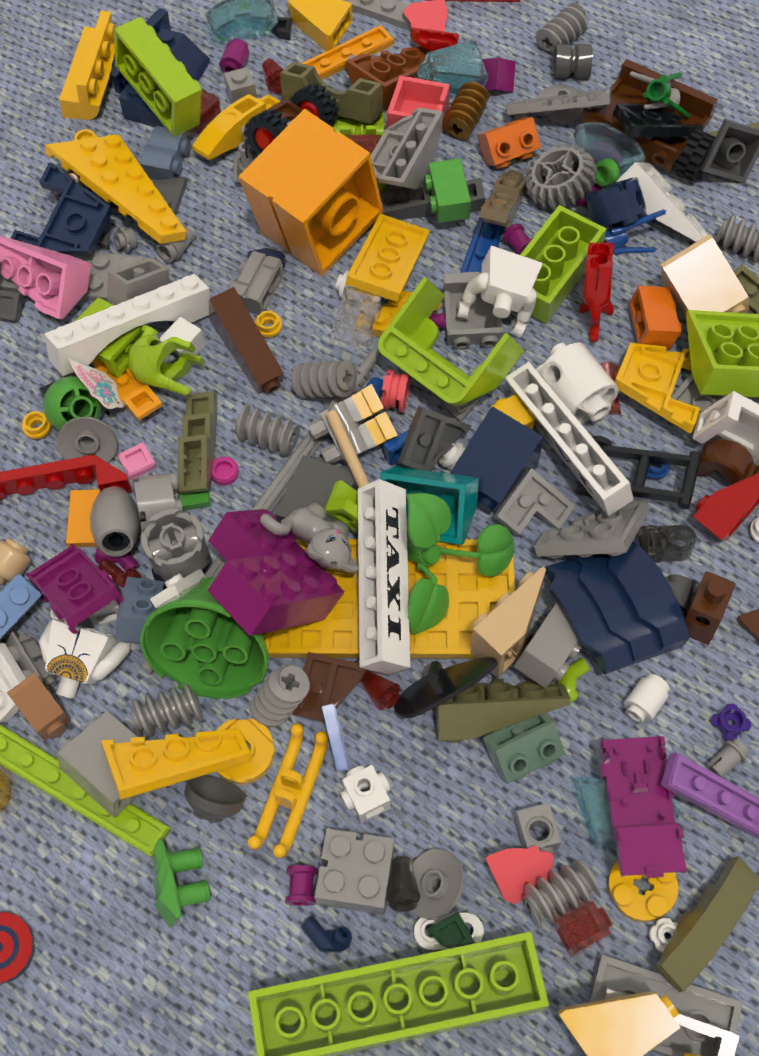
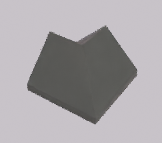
(733, 151)

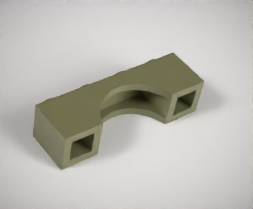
(360, 102)

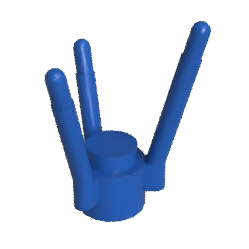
(619, 236)

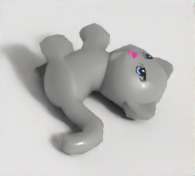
(325, 538)

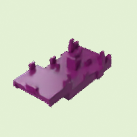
(74, 586)
(640, 807)

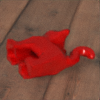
(598, 285)

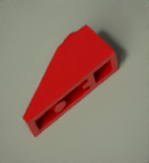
(728, 507)

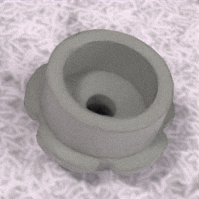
(125, 239)

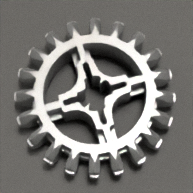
(560, 176)

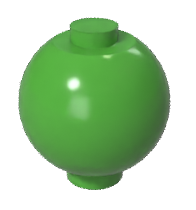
(68, 400)

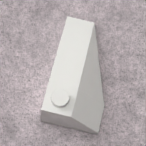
(656, 198)

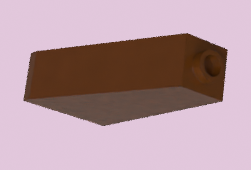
(245, 341)

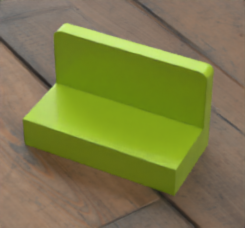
(344, 505)

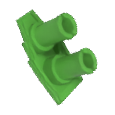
(169, 896)

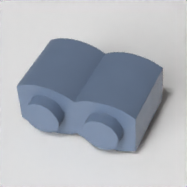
(164, 154)

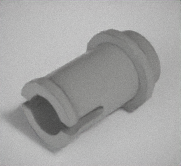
(728, 758)

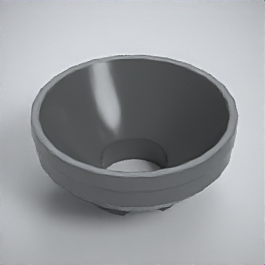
(213, 798)

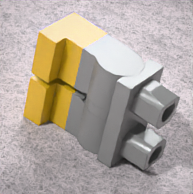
(352, 412)

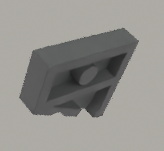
(430, 438)

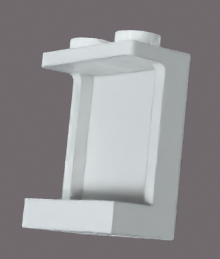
(731, 419)

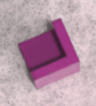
(500, 74)

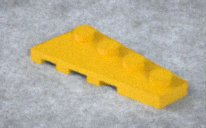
(155, 764)

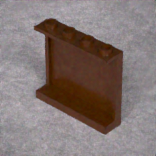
(627, 89)

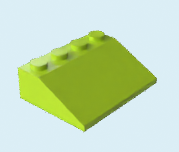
(724, 352)

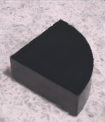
(283, 28)

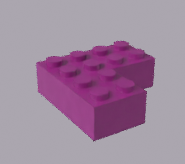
(268, 576)

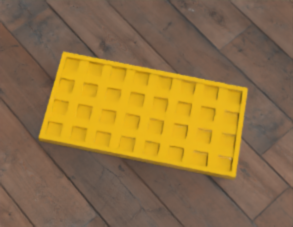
(451, 638)

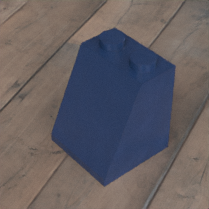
(499, 457)

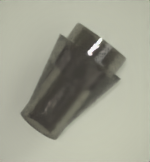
(402, 886)

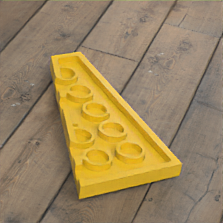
(117, 177)

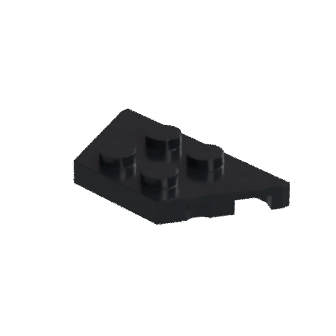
(652, 122)

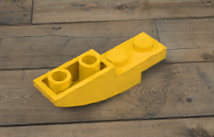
(225, 129)

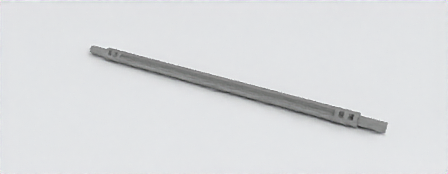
(306, 447)

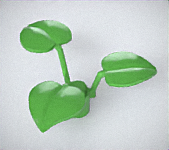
(426, 521)

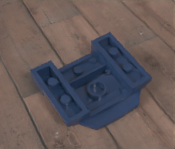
(619, 607)

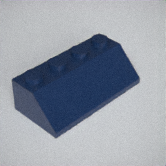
(184, 51)

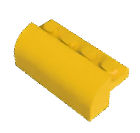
(89, 71)

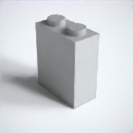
(86, 764)

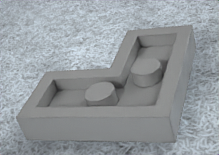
(530, 497)

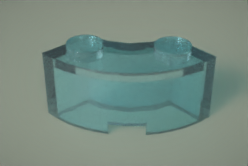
(241, 19)
(608, 142)

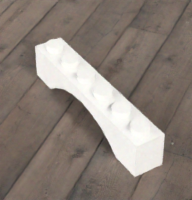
(91, 334)

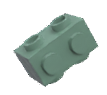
(524, 747)

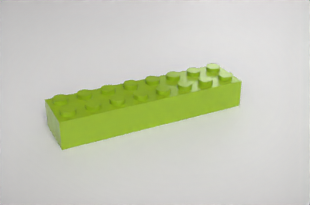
(400, 999)

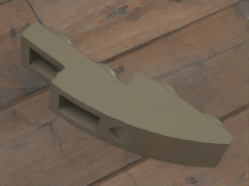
(505, 199)

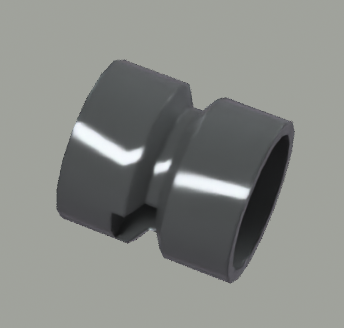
(573, 61)

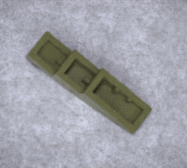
(197, 443)
(709, 925)

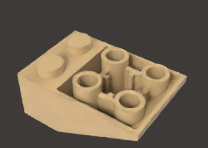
(507, 626)

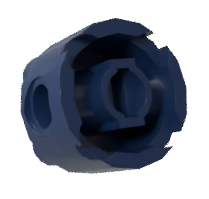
(617, 203)

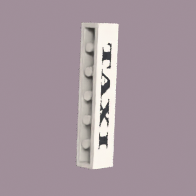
(570, 440)
(383, 578)

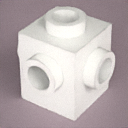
(367, 803)

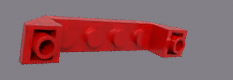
(58, 473)

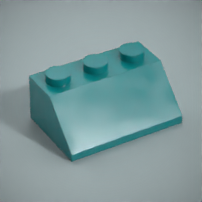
(456, 490)

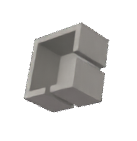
(355, 871)

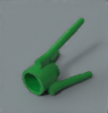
(660, 92)

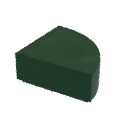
(451, 932)

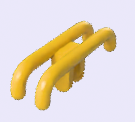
(290, 792)

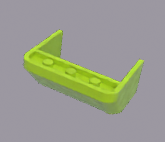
(409, 345)

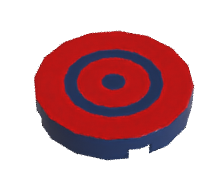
(15, 947)

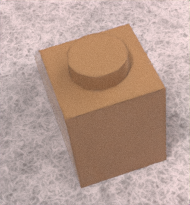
(39, 707)

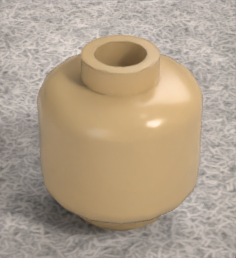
(12, 560)

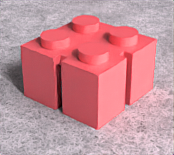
(416, 93)

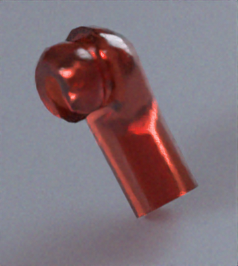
(118, 575)

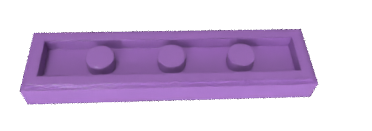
(712, 793)

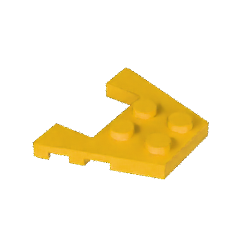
(649, 378)

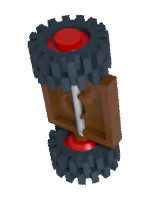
(270, 123)

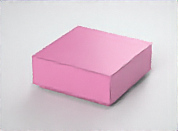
(137, 461)

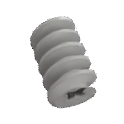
(563, 28)
(739, 236)
(324, 379)
(266, 432)
(279, 695)
(166, 711)
(560, 891)

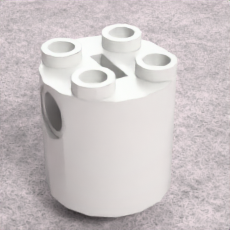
(579, 381)

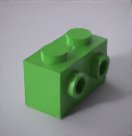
(448, 190)

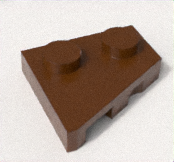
(329, 683)

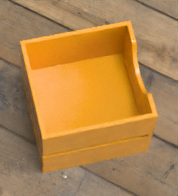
(313, 192)

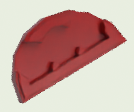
(433, 39)

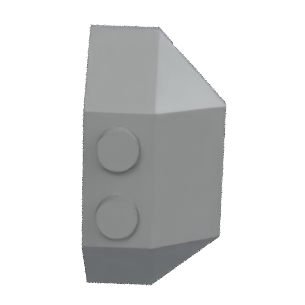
(408, 148)

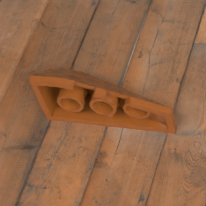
(386, 68)

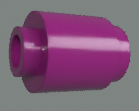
(234, 55)

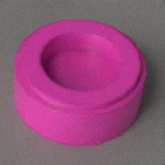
(224, 471)

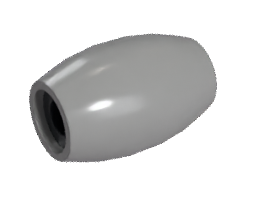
(114, 521)

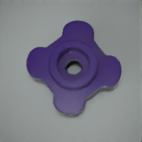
(735, 714)

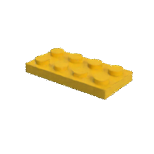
(388, 257)

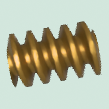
(466, 110)

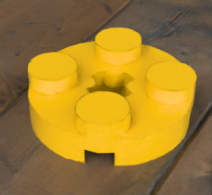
(261, 750)
(642, 907)

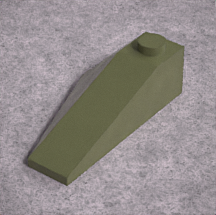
(494, 707)

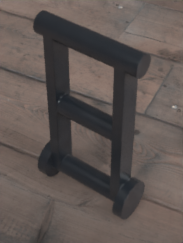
(644, 458)

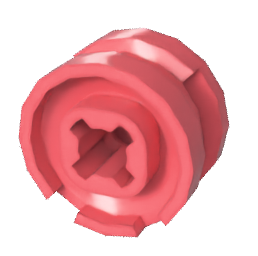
(395, 390)

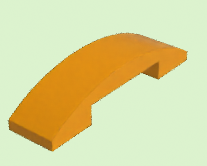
(135, 395)

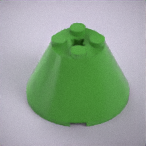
(203, 645)

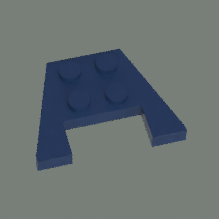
(75, 221)

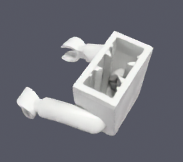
(505, 283)

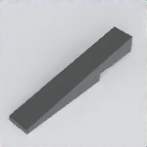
(414, 203)

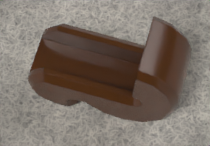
(727, 458)

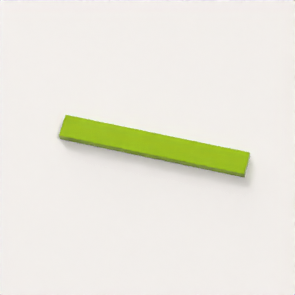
(44, 773)

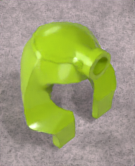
(148, 364)

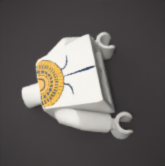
(80, 656)

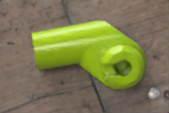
(570, 678)

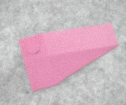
(46, 276)

